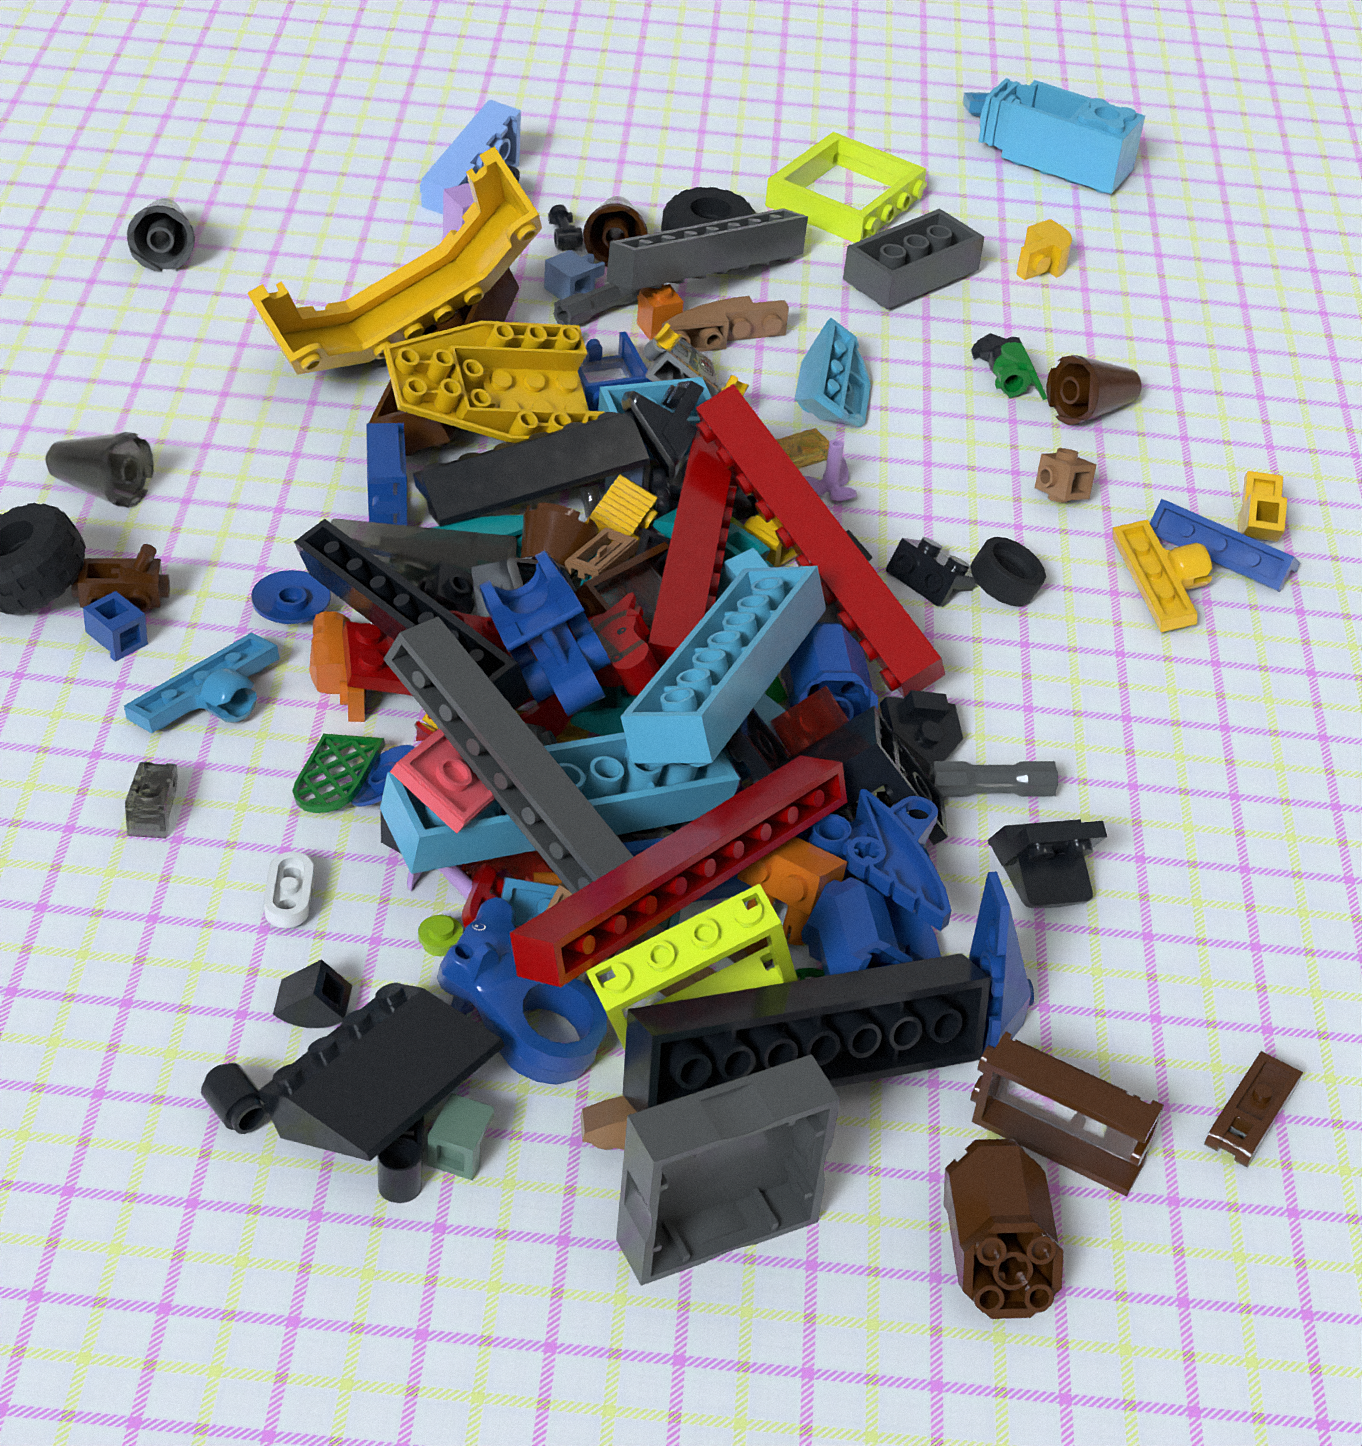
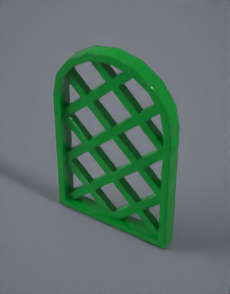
(355, 786)

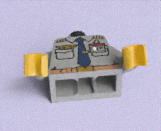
(677, 359)

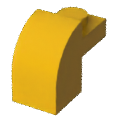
(1044, 250)
(1262, 507)

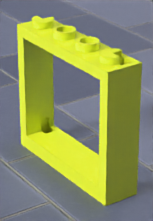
(788, 187)
(692, 948)

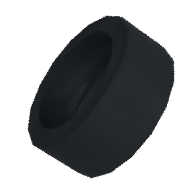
(1008, 571)

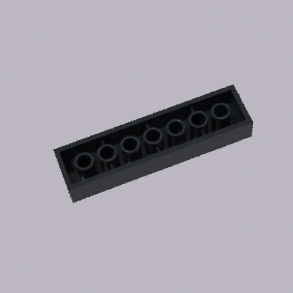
(851, 1022)

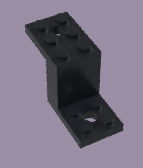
(869, 755)

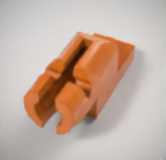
(328, 663)

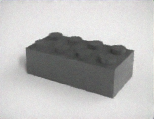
(913, 258)

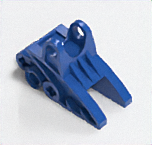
(538, 616)
(889, 855)

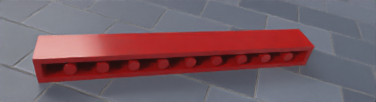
(820, 541)
(694, 550)
(676, 871)

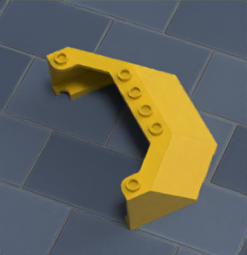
(418, 293)

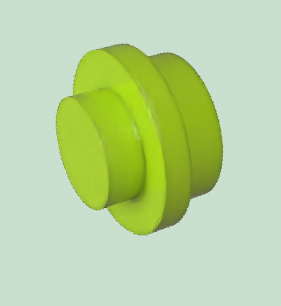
(439, 934)

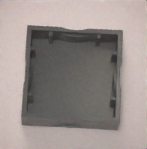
(725, 1168)

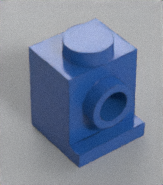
(116, 625)

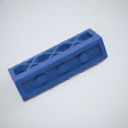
(1224, 545)

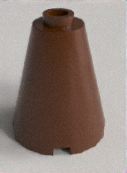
(611, 222)
(1089, 388)
(556, 531)

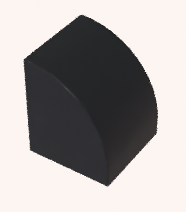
(313, 997)

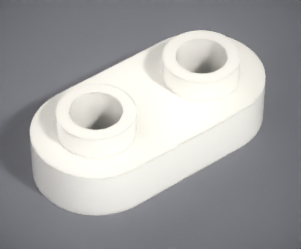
(289, 889)

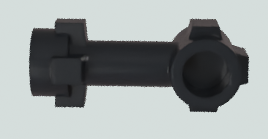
(565, 235)

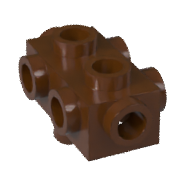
(135, 579)

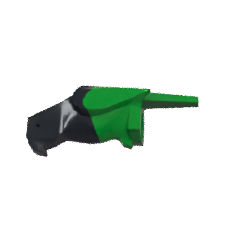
(1008, 363)

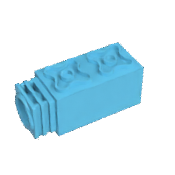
(1062, 133)

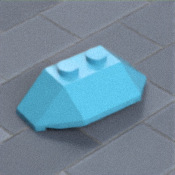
(834, 378)

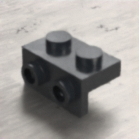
(928, 570)

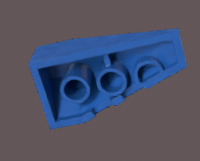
(998, 954)

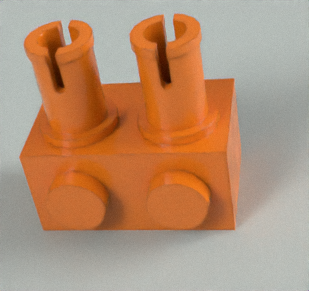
(795, 876)

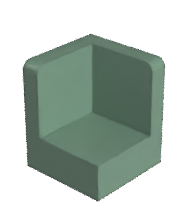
(458, 1135)

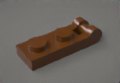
(1254, 1108)

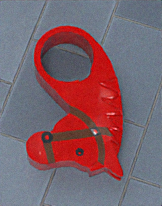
(633, 664)

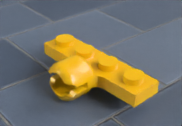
(1163, 573)

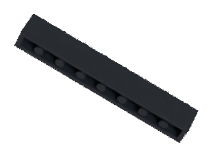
(396, 603)

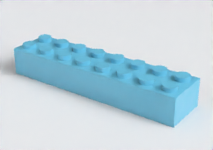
(723, 666)
(622, 792)

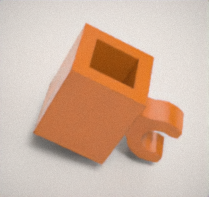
(656, 307)

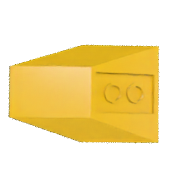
(493, 378)

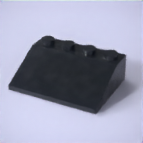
(377, 1072)

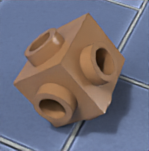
(1058, 477)

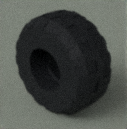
(703, 206)
(37, 556)

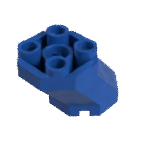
(832, 660)
(851, 929)

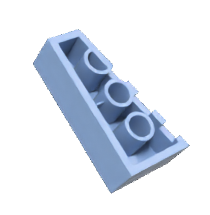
(492, 126)

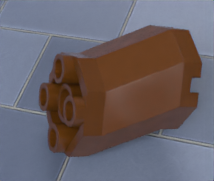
(1003, 1230)

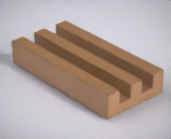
(607, 556)

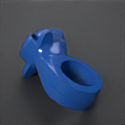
(484, 977)

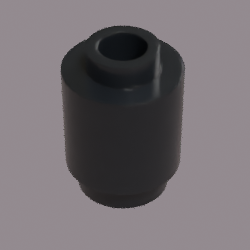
(234, 1098)

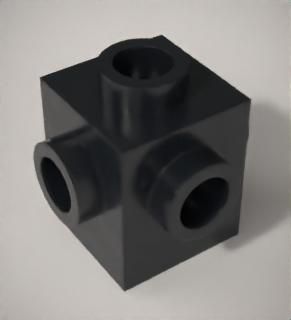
(449, 587)

